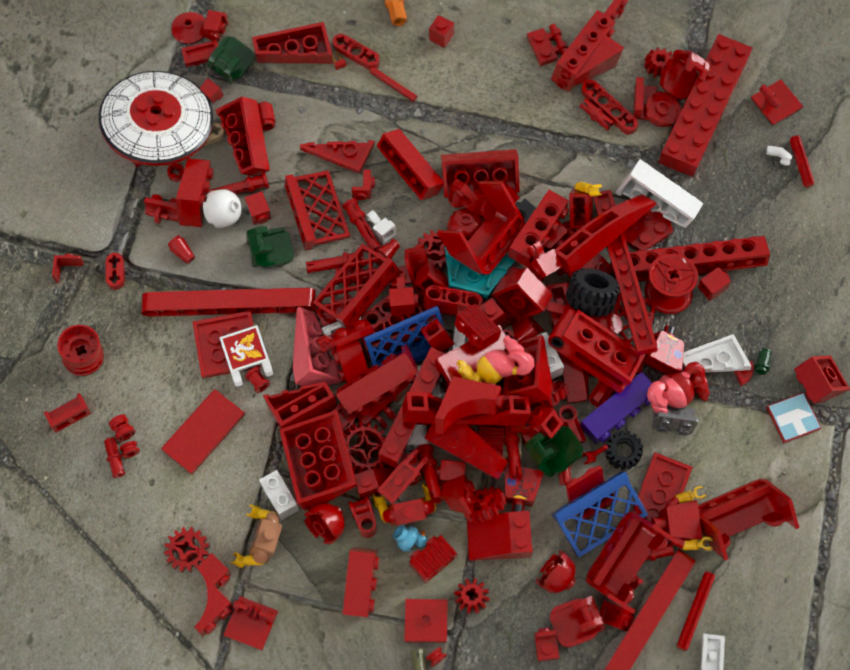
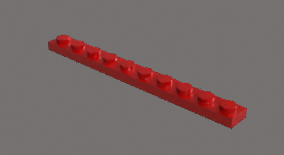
(629, 286)

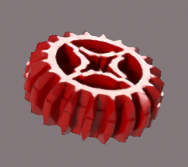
(363, 441)

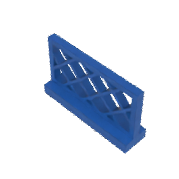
(418, 349)
(586, 501)

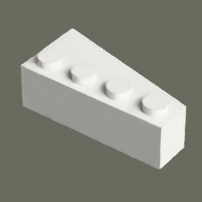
(670, 198)

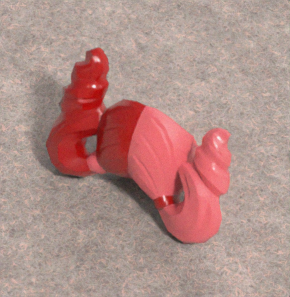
(678, 388)

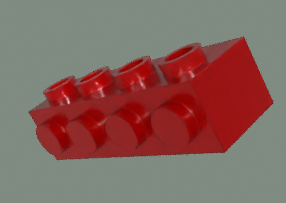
(410, 164)

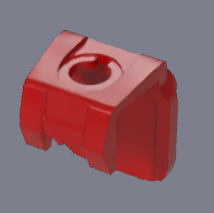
(681, 73)
(576, 621)

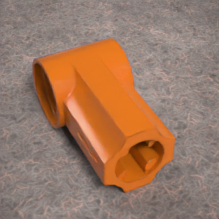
(396, 11)

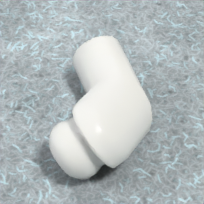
(779, 152)

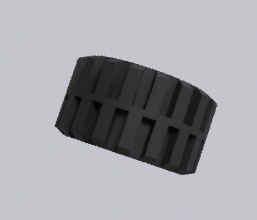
(592, 292)

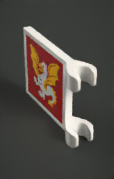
(245, 350)

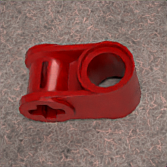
(363, 513)

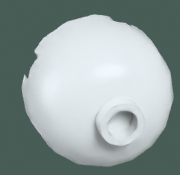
(222, 208)

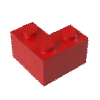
(351, 360)

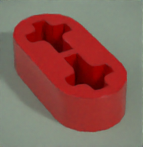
(119, 271)

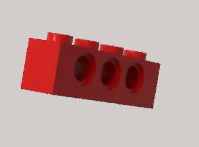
(552, 204)

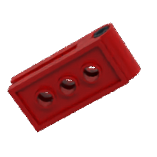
(595, 349)

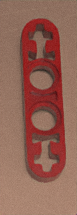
(612, 104)

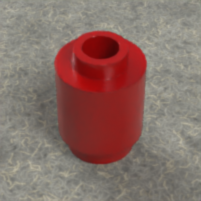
(266, 115)

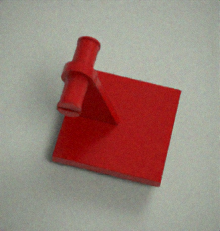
(776, 102)

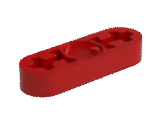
(352, 44)

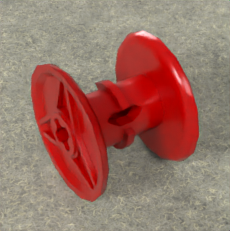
(671, 293)

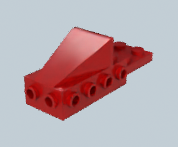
(591, 50)

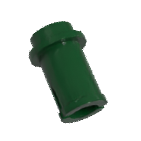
(762, 364)

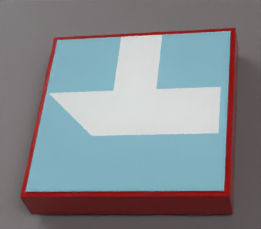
(793, 417)

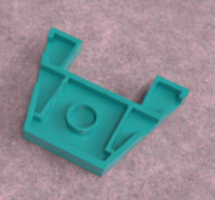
(466, 279)

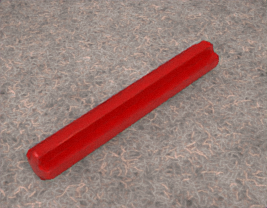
(695, 611)

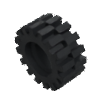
(626, 438)

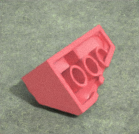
(309, 362)

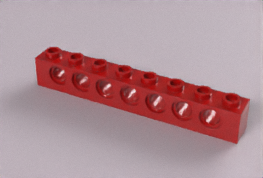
(726, 255)

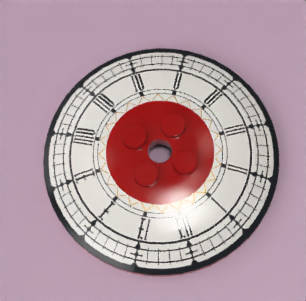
(153, 138)

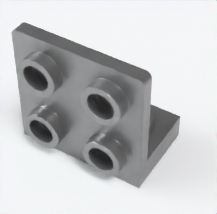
(676, 420)

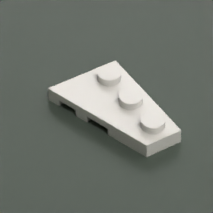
(719, 356)

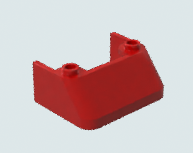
(493, 237)
(743, 509)
(624, 556)

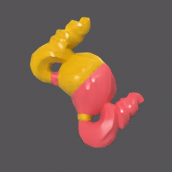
(498, 364)

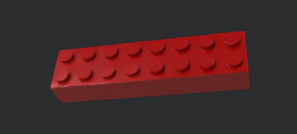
(705, 106)

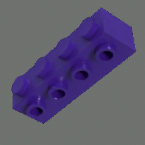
(617, 410)

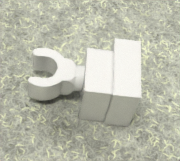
(382, 228)

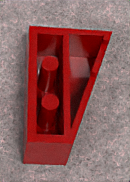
(193, 192)
(300, 404)

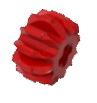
(656, 61)
(464, 598)

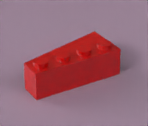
(295, 45)

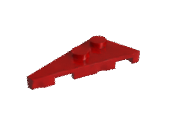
(344, 154)

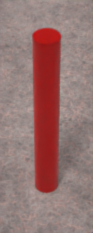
(399, 88)

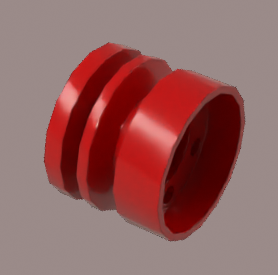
(77, 341)

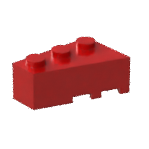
(360, 582)

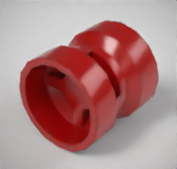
(121, 427)

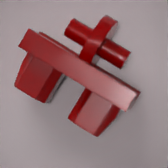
(161, 209)

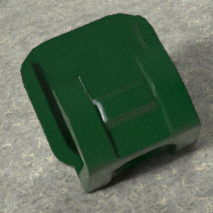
(230, 59)
(269, 247)
(555, 453)

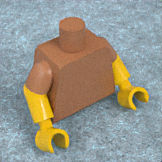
(264, 538)

